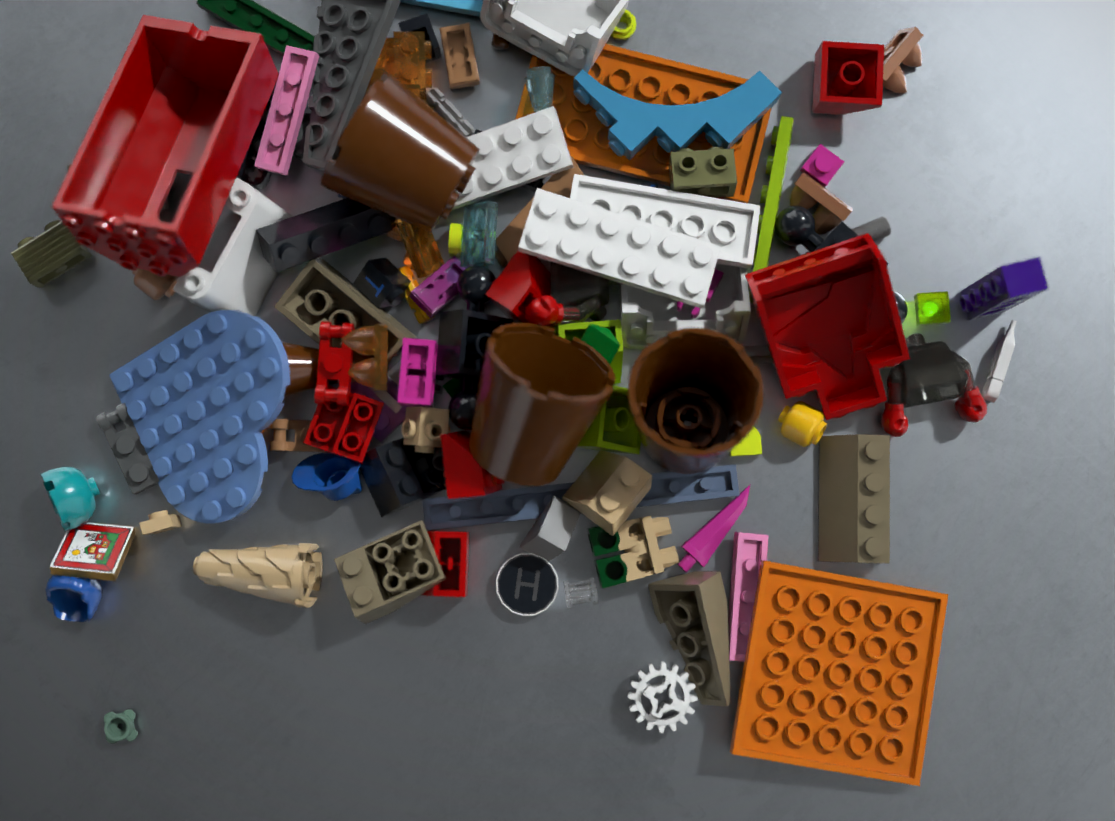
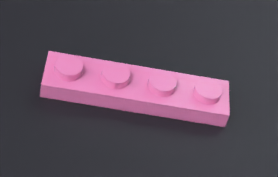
(286, 110)
(747, 556)

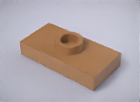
(459, 56)

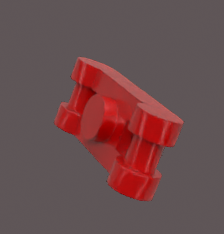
(333, 365)

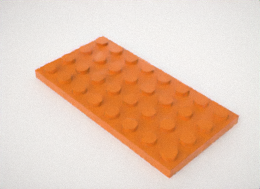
(653, 82)

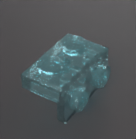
(479, 234)

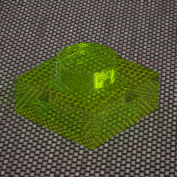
(932, 308)

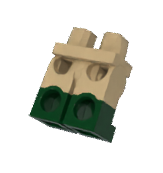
(640, 549)

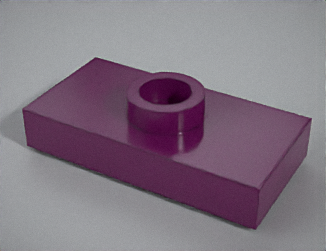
(438, 288)

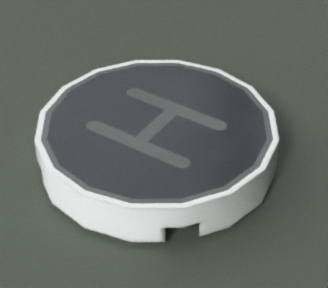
(527, 584)

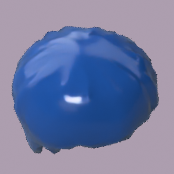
(74, 597)

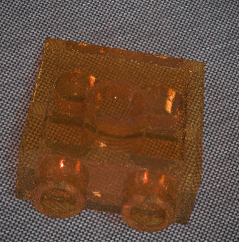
(405, 60)

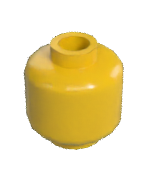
(802, 424)

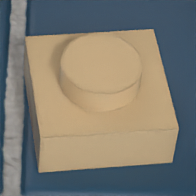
(160, 522)

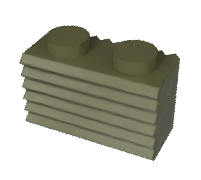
(49, 254)

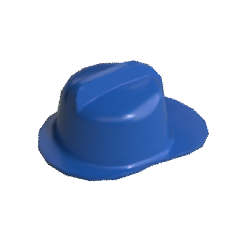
(329, 475)

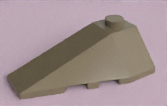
(697, 620)

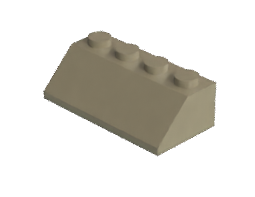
(327, 295)
(854, 498)

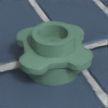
(111, 728)

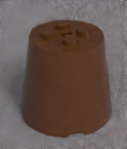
(401, 157)
(695, 379)
(535, 402)

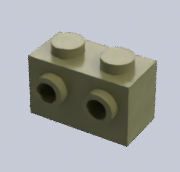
(703, 172)

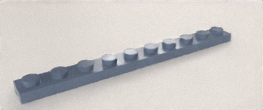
(531, 501)

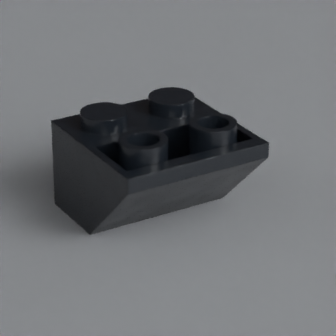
(399, 476)

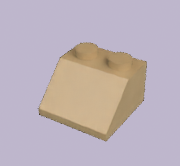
(609, 490)

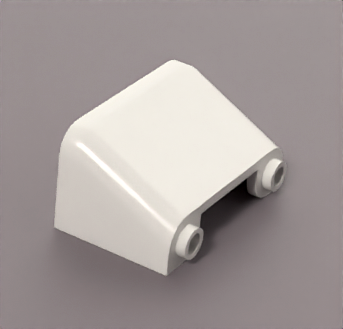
(557, 31)
(241, 273)
(650, 316)

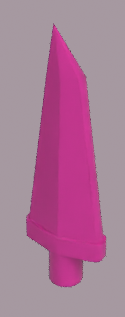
(707, 539)

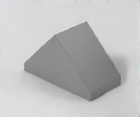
(551, 530)

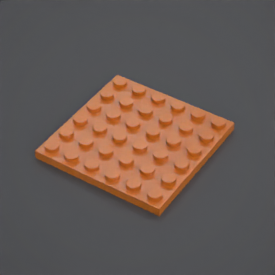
(839, 673)

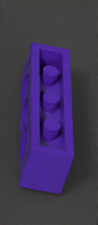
(1003, 288)

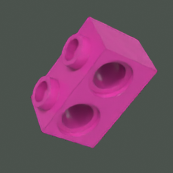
(417, 373)

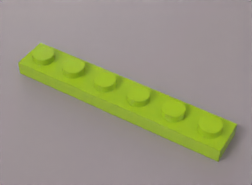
(772, 193)

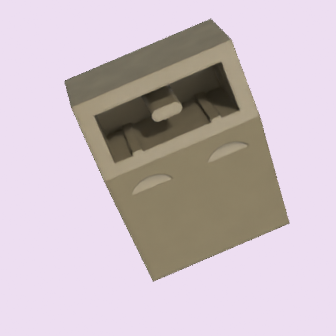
(389, 572)

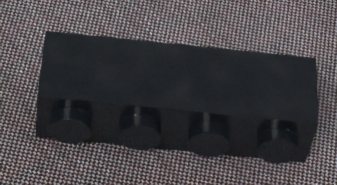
(320, 232)

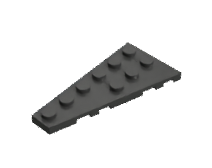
(348, 51)

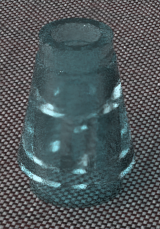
(540, 87)

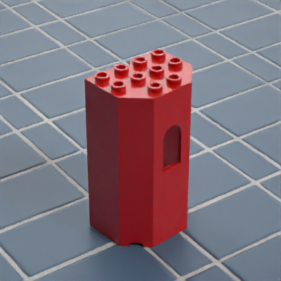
(173, 107)

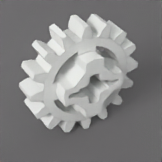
(655, 712)

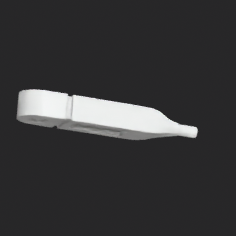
(999, 365)

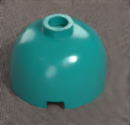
(71, 495)

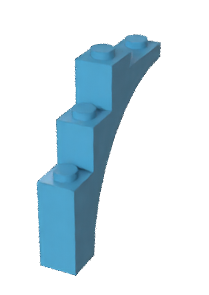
(677, 126)

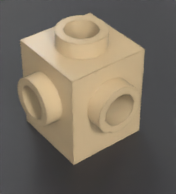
(423, 428)

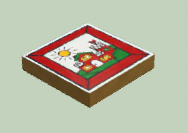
(93, 551)

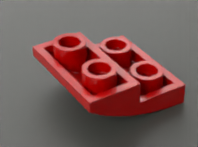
(345, 429)

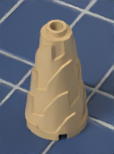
(271, 572)

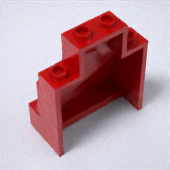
(831, 324)

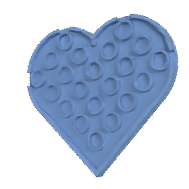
(203, 411)

